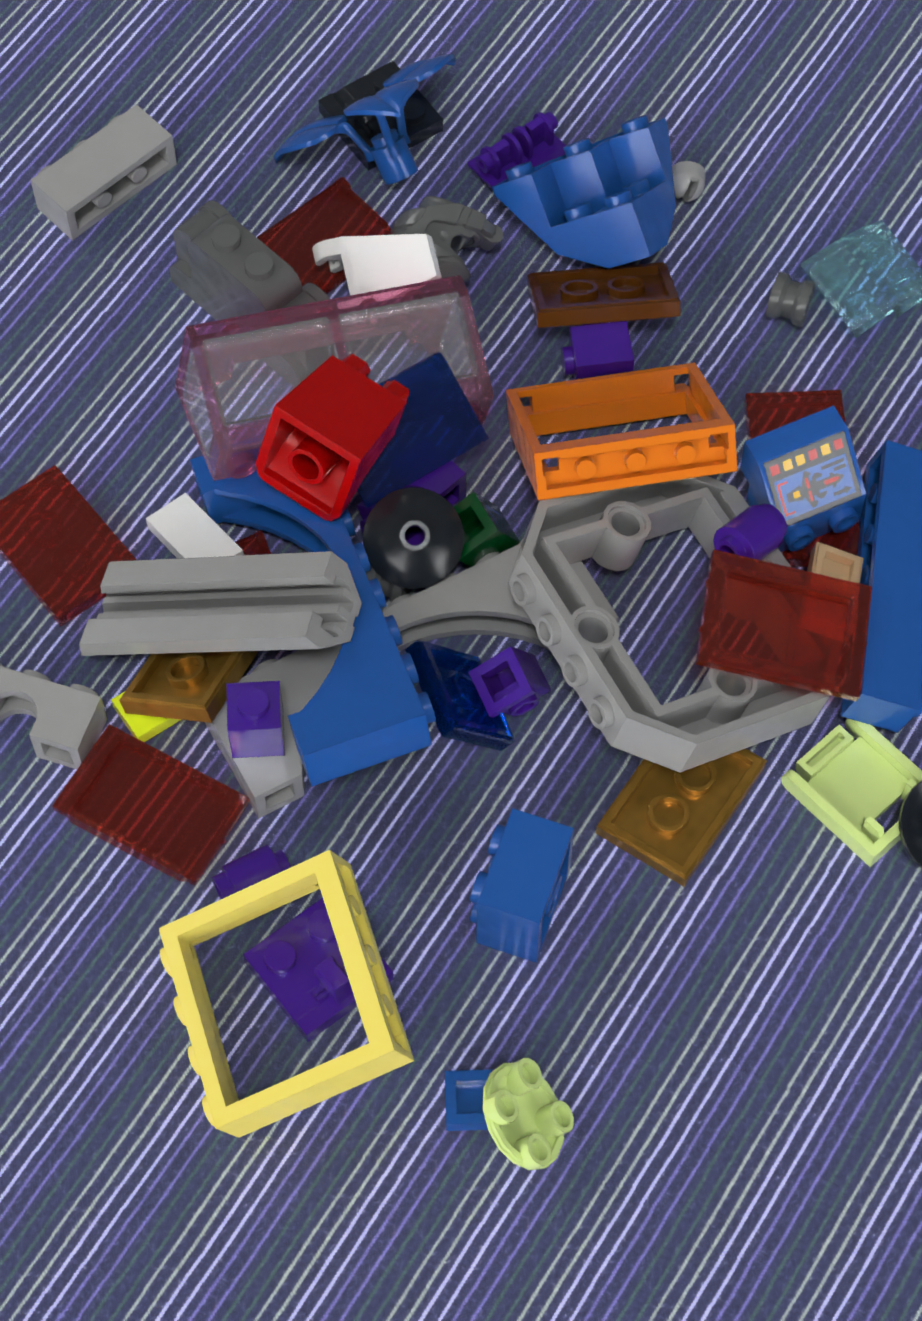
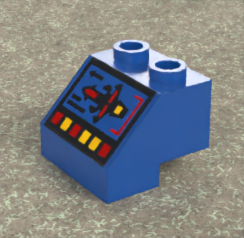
(807, 475)

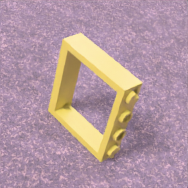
(387, 1039)

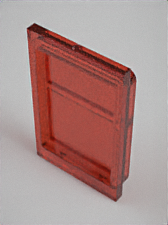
(150, 805)

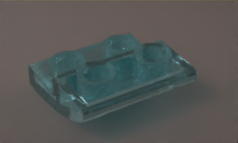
(866, 277)

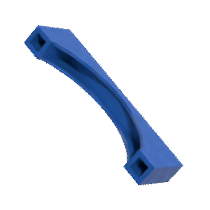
(368, 698)

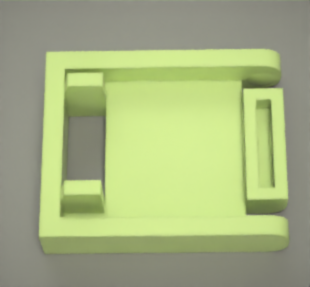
(853, 786)

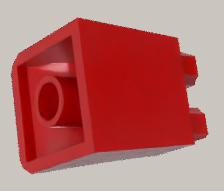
(329, 435)

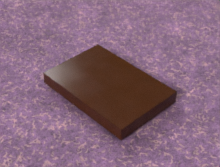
(603, 295)

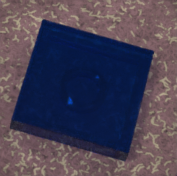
(454, 697)

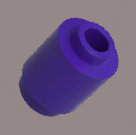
(752, 532)
(249, 870)

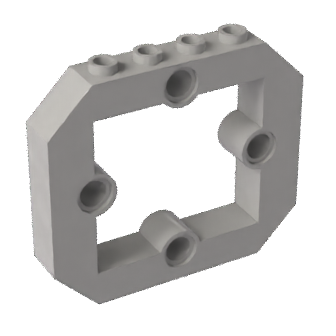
(611, 527)

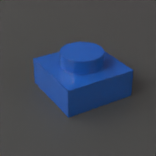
(465, 1099)

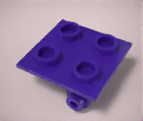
(528, 143)

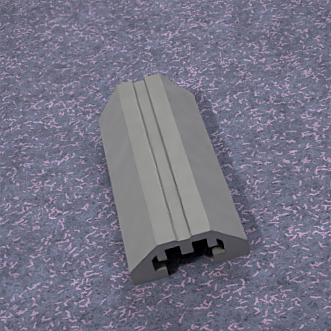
(224, 605)

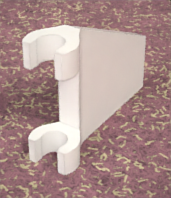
(380, 260)

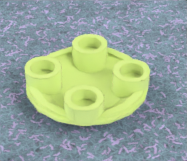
(525, 1114)

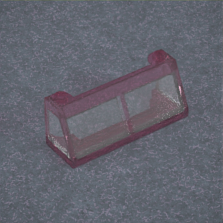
(247, 363)

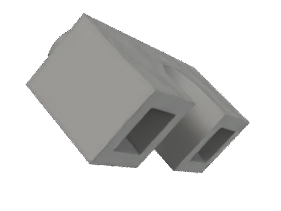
(66, 717)

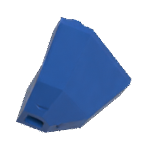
(600, 198)

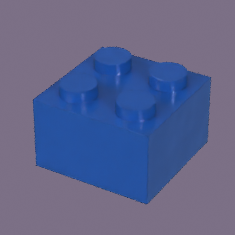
(522, 884)

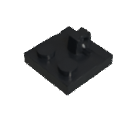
(420, 116)

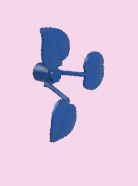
(389, 148)

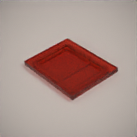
(784, 625)

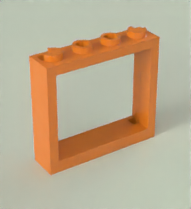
(627, 457)

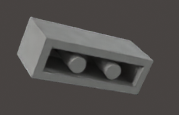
(104, 171)

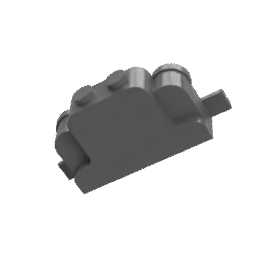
(232, 269)

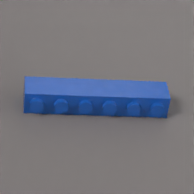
(893, 567)

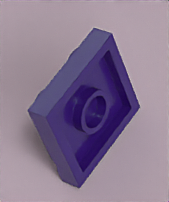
(306, 971)

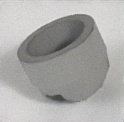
(688, 180)

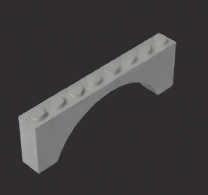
(459, 604)

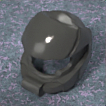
(451, 229)

